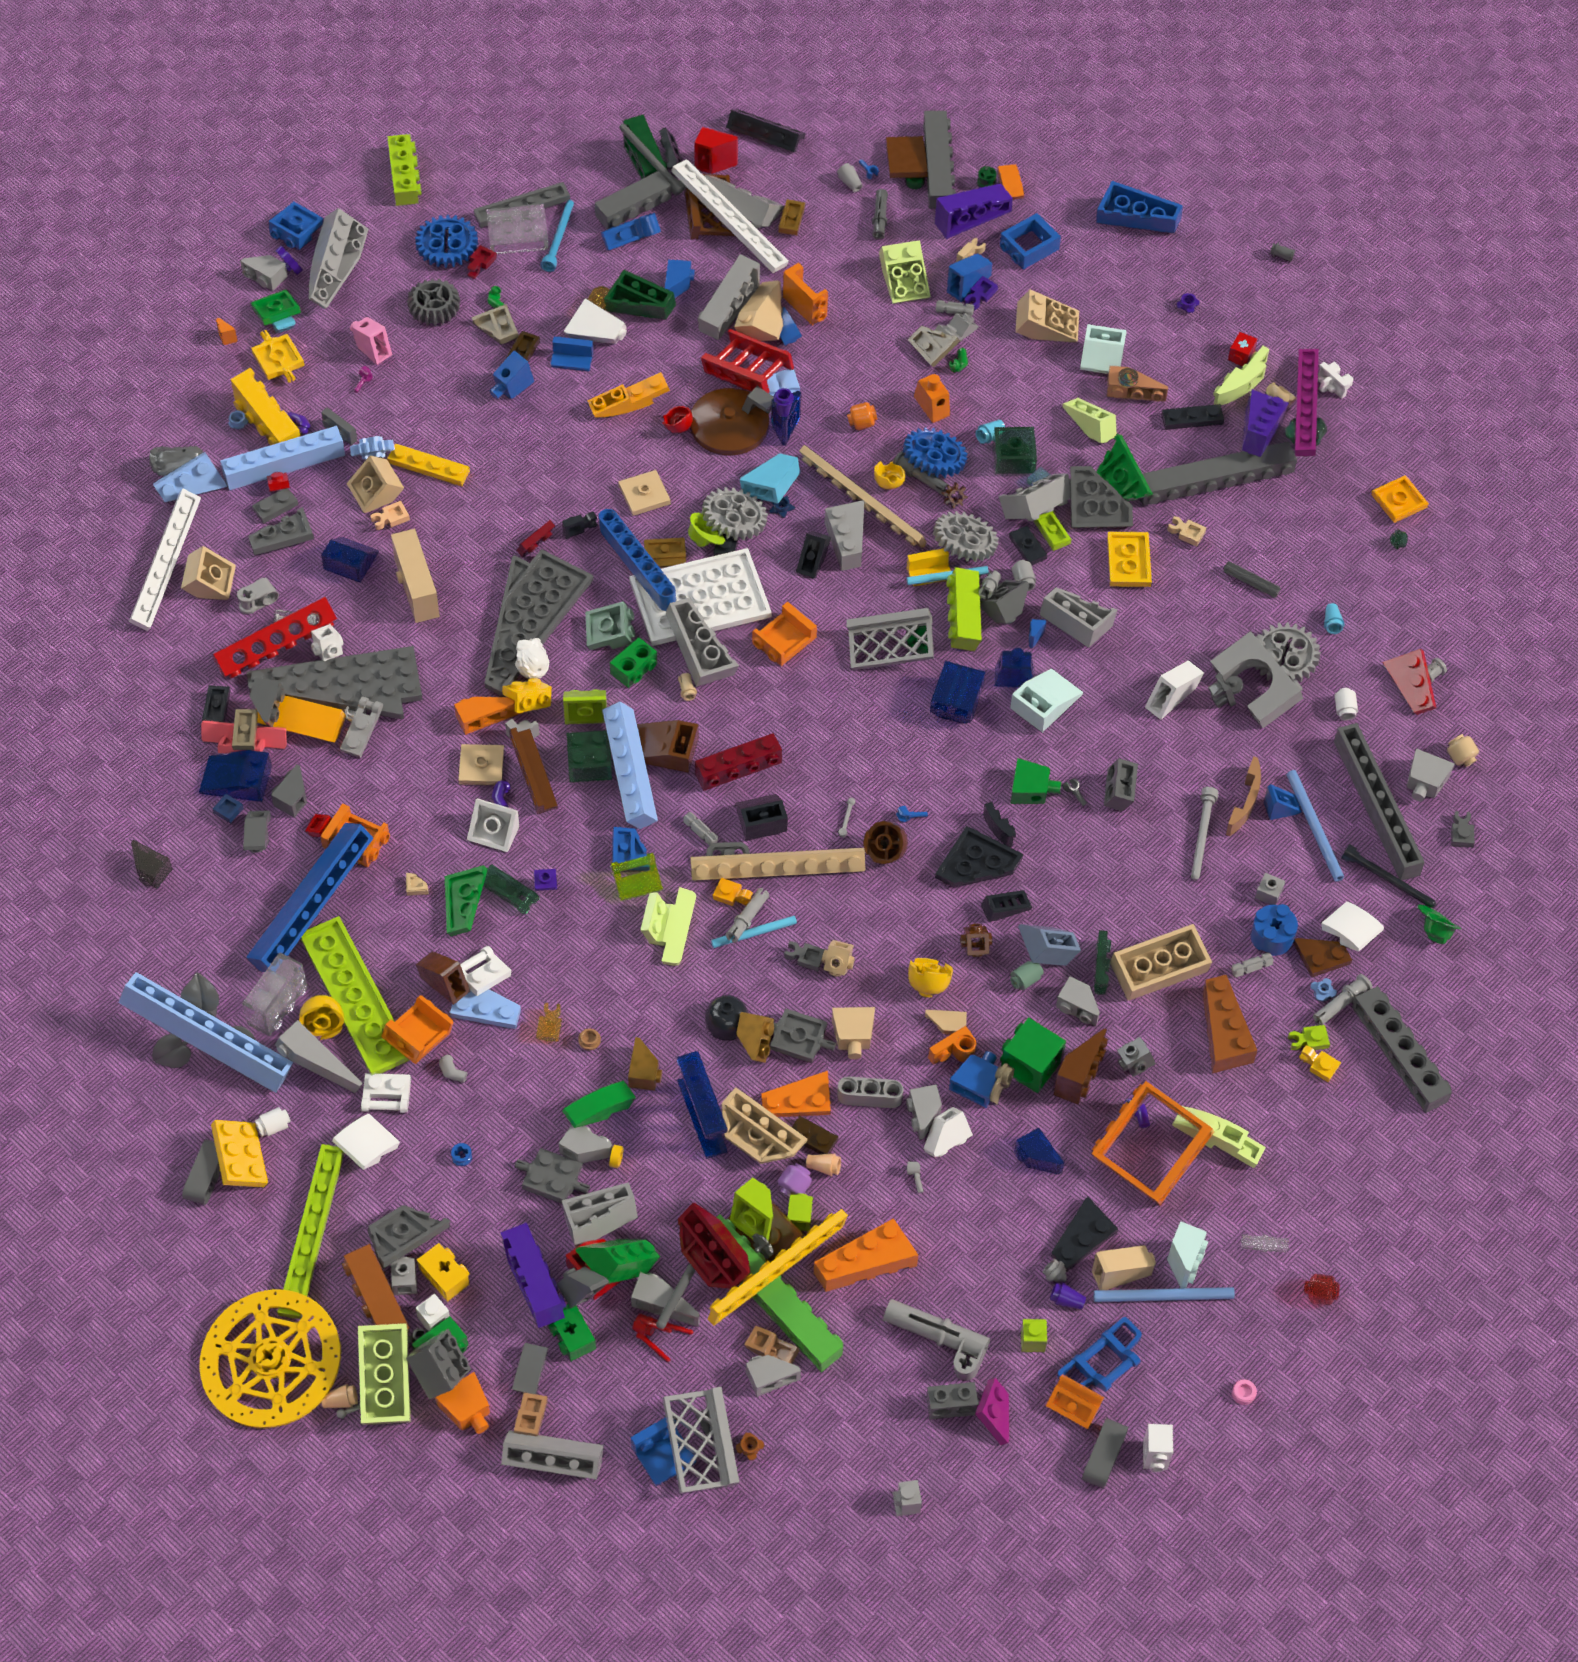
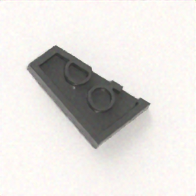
(285, 533)

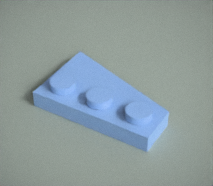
(195, 476)
(487, 1009)

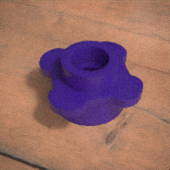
(1188, 302)

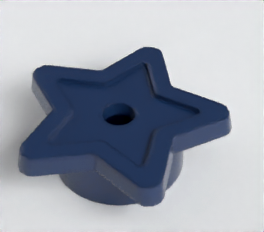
(786, 507)

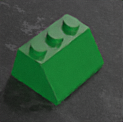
(619, 1258)

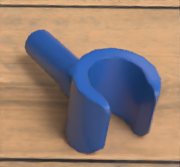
(870, 169)
(904, 815)

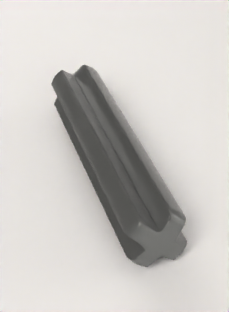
(1252, 579)

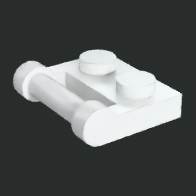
(488, 974)
(386, 1086)

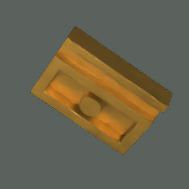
(666, 551)

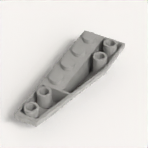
(335, 255)

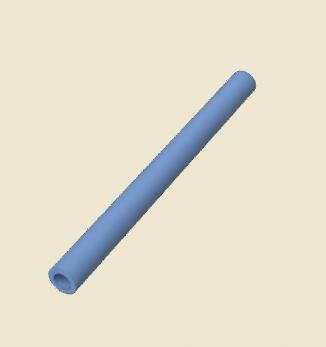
(1315, 825)
(1163, 1294)

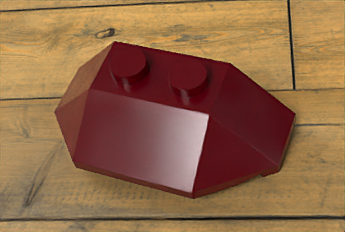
(712, 1249)

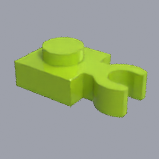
(1313, 1036)

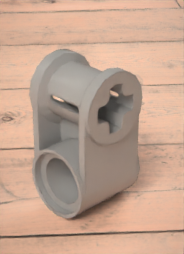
(258, 594)

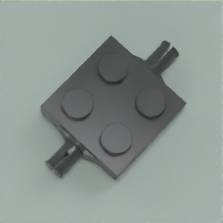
(800, 1036)
(552, 1176)

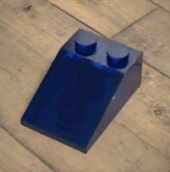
(237, 774)

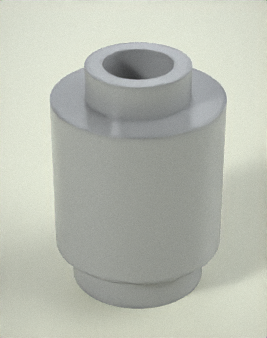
(1023, 571)

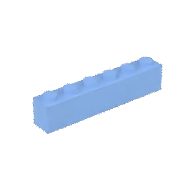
(283, 457)
(630, 765)

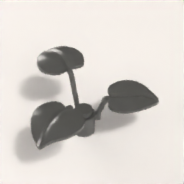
(171, 1049)

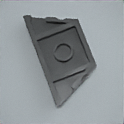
(403, 1232)

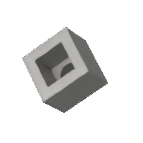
(1270, 889)

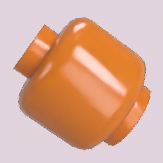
(862, 416)

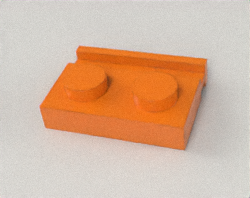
(1075, 1401)

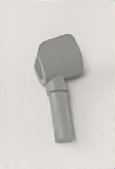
(913, 1168)

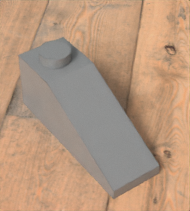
(654, 1293)

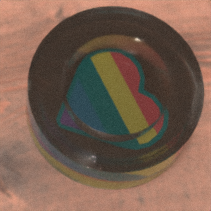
(1128, 377)

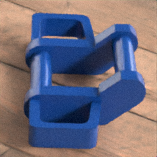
(1107, 1338)

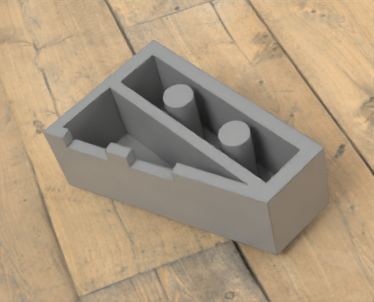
(845, 527)
(1077, 617)
(599, 1212)

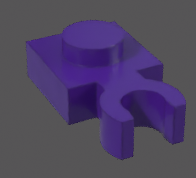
(290, 263)
(982, 290)

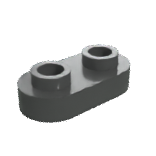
(727, 848)

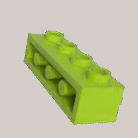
(403, 171)
(964, 609)

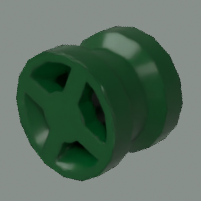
(986, 176)

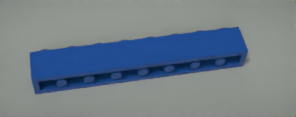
(311, 895)

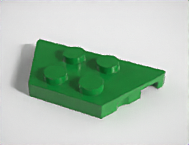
(1123, 472)

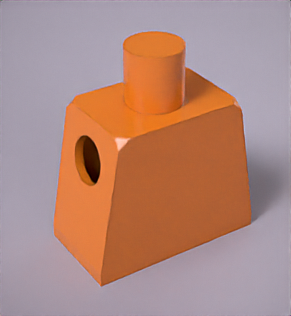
(933, 398)
(466, 1404)

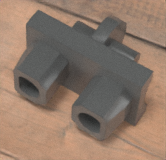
(1223, 692)

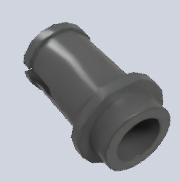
(1282, 252)

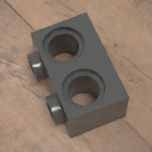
(1120, 784)
(951, 1400)

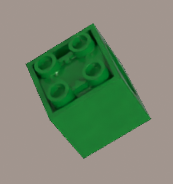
(1033, 1054)

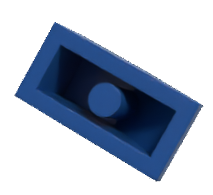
(679, 276)

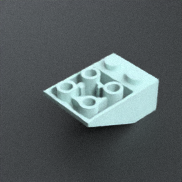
(1044, 699)

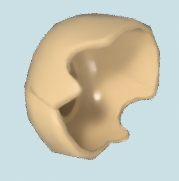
(1281, 392)

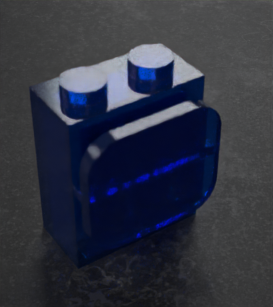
(957, 693)

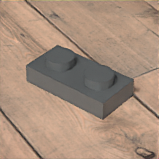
(346, 430)
(275, 505)

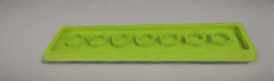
(354, 989)

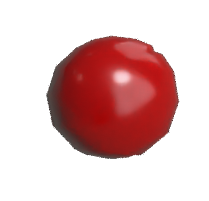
(678, 419)

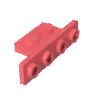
(223, 734)

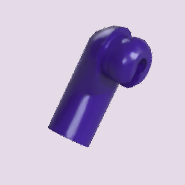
(300, 420)
(499, 790)
(1141, 1114)

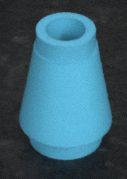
(985, 432)
(1333, 620)

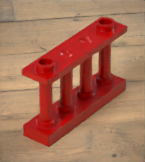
(741, 376)

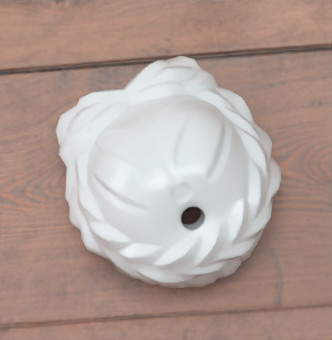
(531, 658)

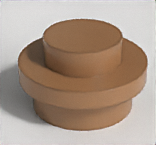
(589, 1039)

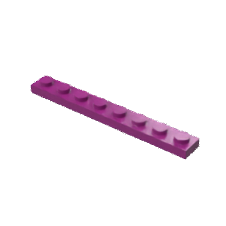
(1307, 402)

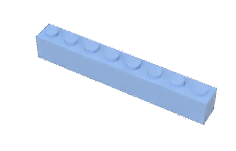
(205, 1032)

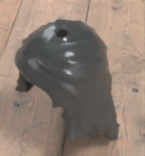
(167, 459)

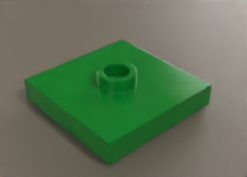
(275, 307)

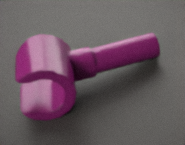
(366, 375)

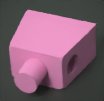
(371, 339)

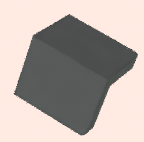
(759, 398)

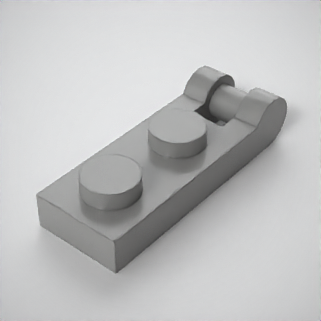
(361, 727)

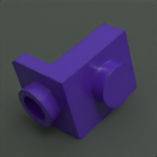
(545, 879)

